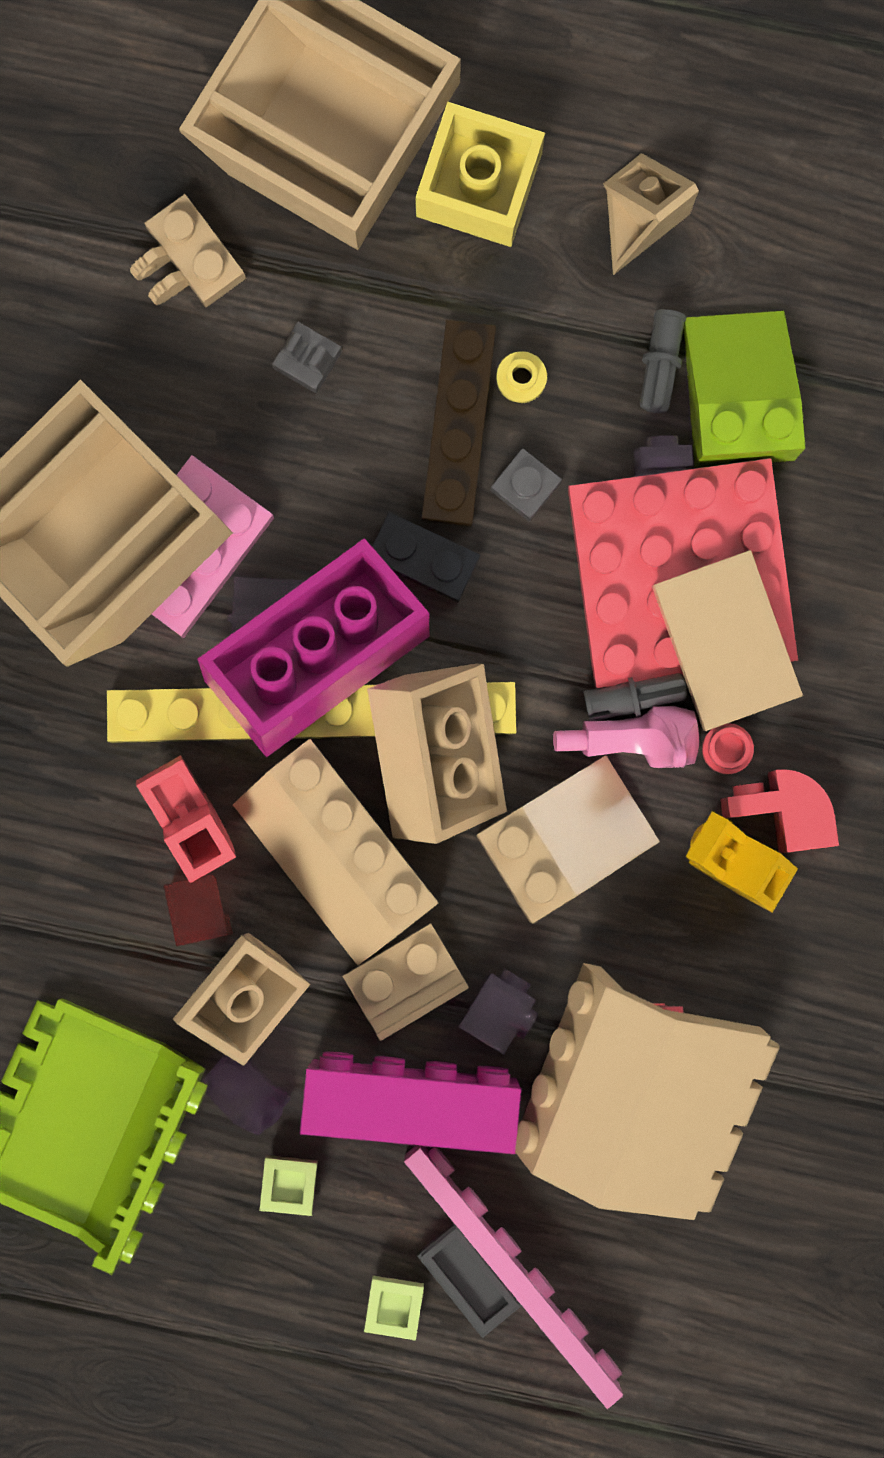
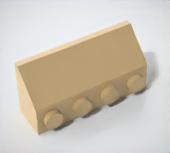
(334, 852)

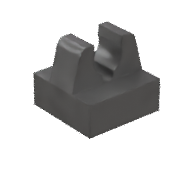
(307, 357)

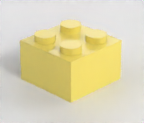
(479, 174)

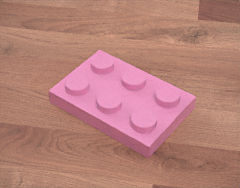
(242, 517)

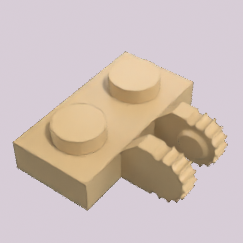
(193, 250)

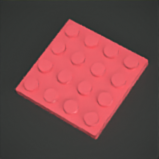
(660, 528)

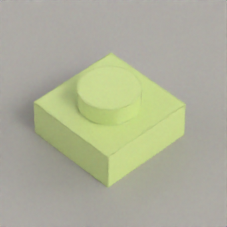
(288, 1185)
(394, 1307)

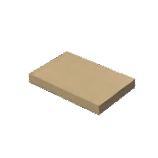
(727, 640)

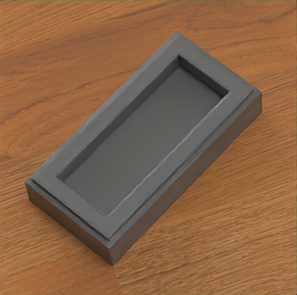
(468, 1280)

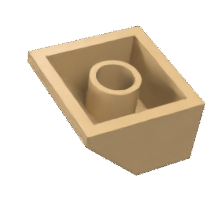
(242, 999)

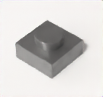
(526, 485)

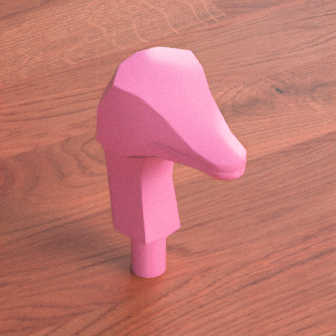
(664, 735)

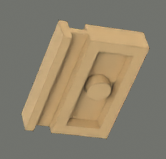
(405, 982)

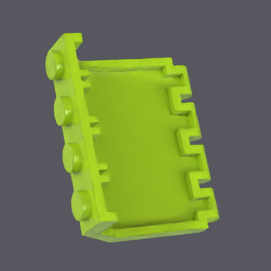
(92, 1126)

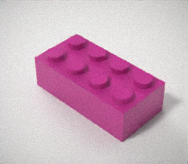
(315, 647)
(411, 1104)

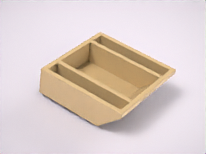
(323, 109)
(94, 528)

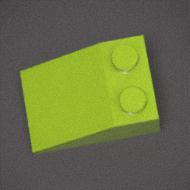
(742, 389)

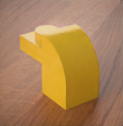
(740, 862)

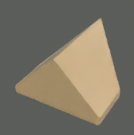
(644, 206)

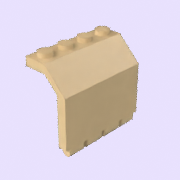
(641, 1101)

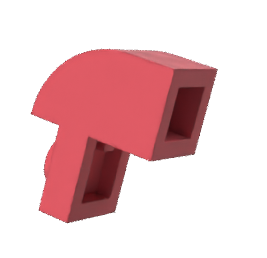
(799, 806)
(187, 819)

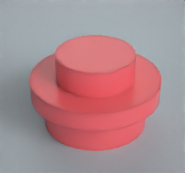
(727, 748)

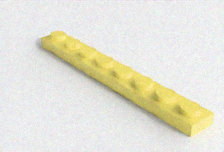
(201, 716)

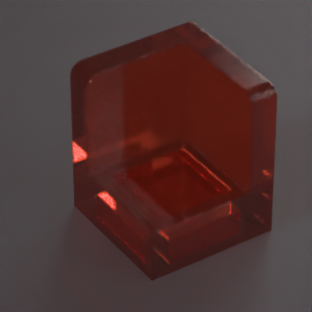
(196, 910)

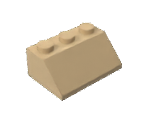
(437, 752)

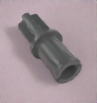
(662, 360)
(634, 696)

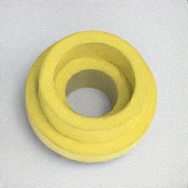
(521, 392)

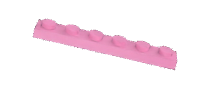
(529, 1288)

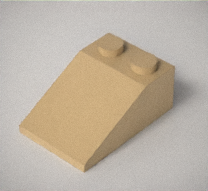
(568, 839)

